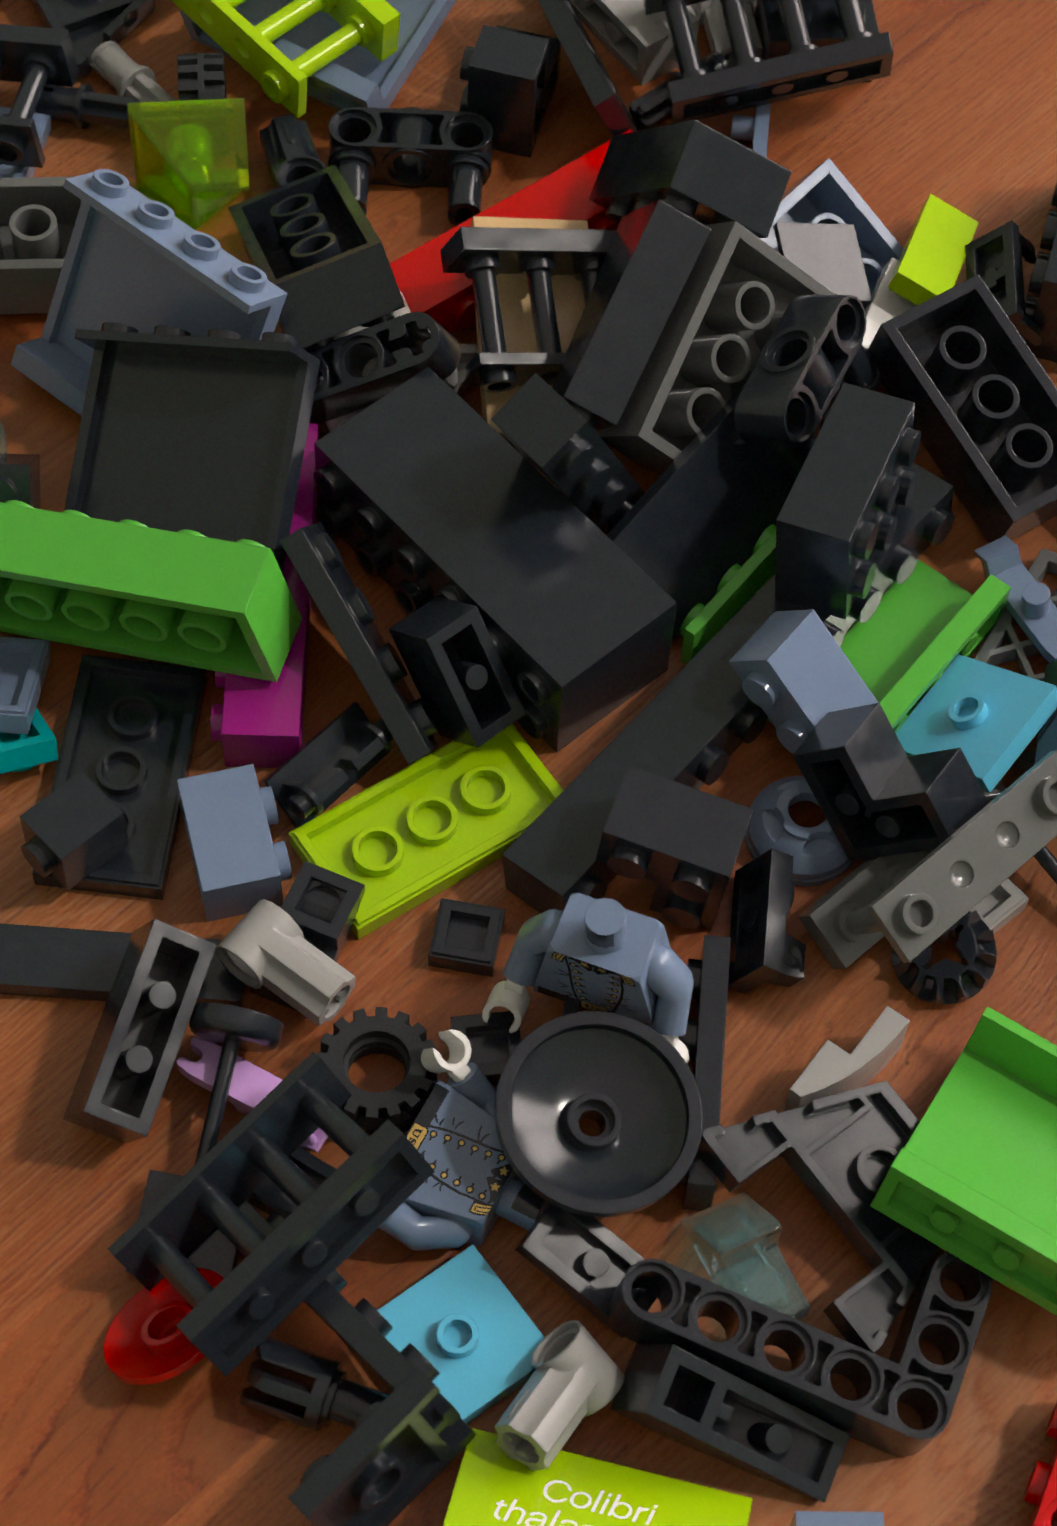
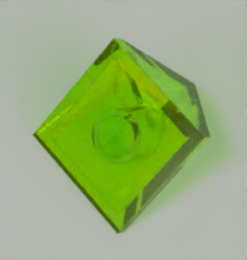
(190, 154)

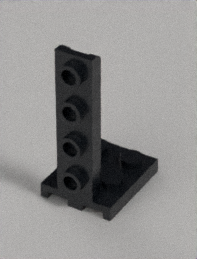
(395, 1441)

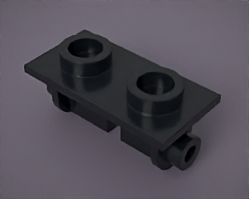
(329, 764)

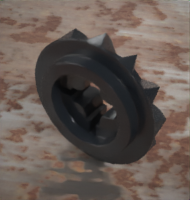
(950, 980)

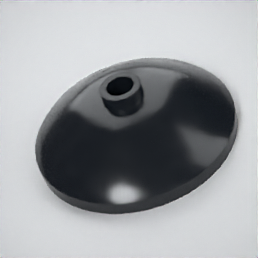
(621, 1079)

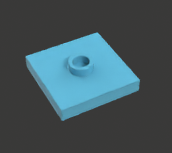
(982, 712)
(467, 1331)

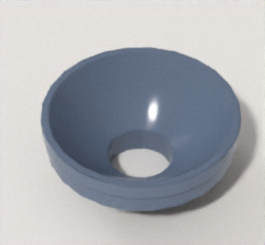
(815, 849)

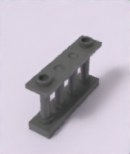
(926, 892)

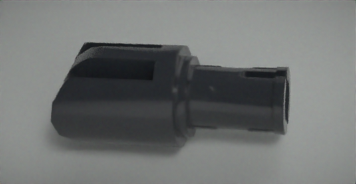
(304, 1387)

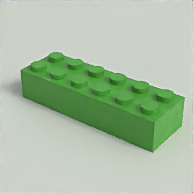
(144, 591)

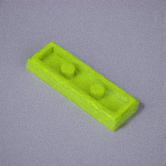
(932, 252)

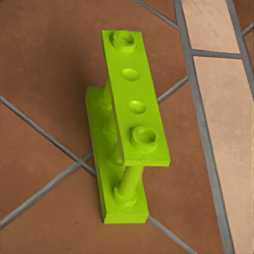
(363, 23)

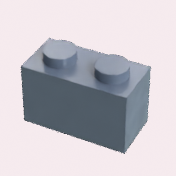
(798, 674)
(232, 841)

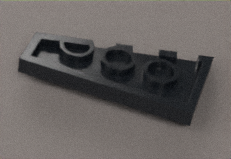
(354, 628)

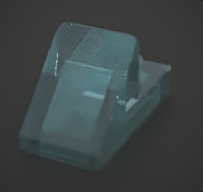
(741, 1253)

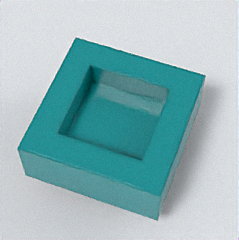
(25, 751)

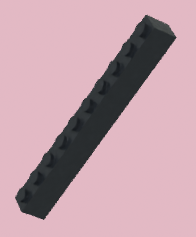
(694, 721)

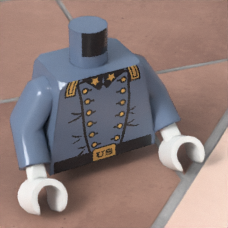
(601, 962)
(471, 1172)

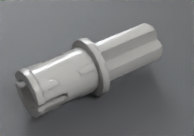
(126, 75)

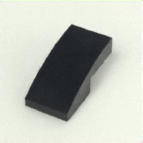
(323, 909)

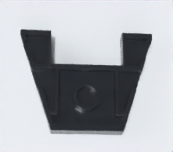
(842, 1155)

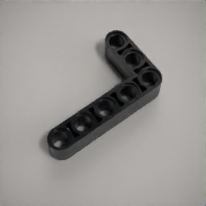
(817, 1354)

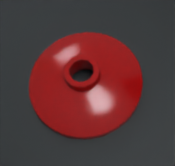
(143, 1337)

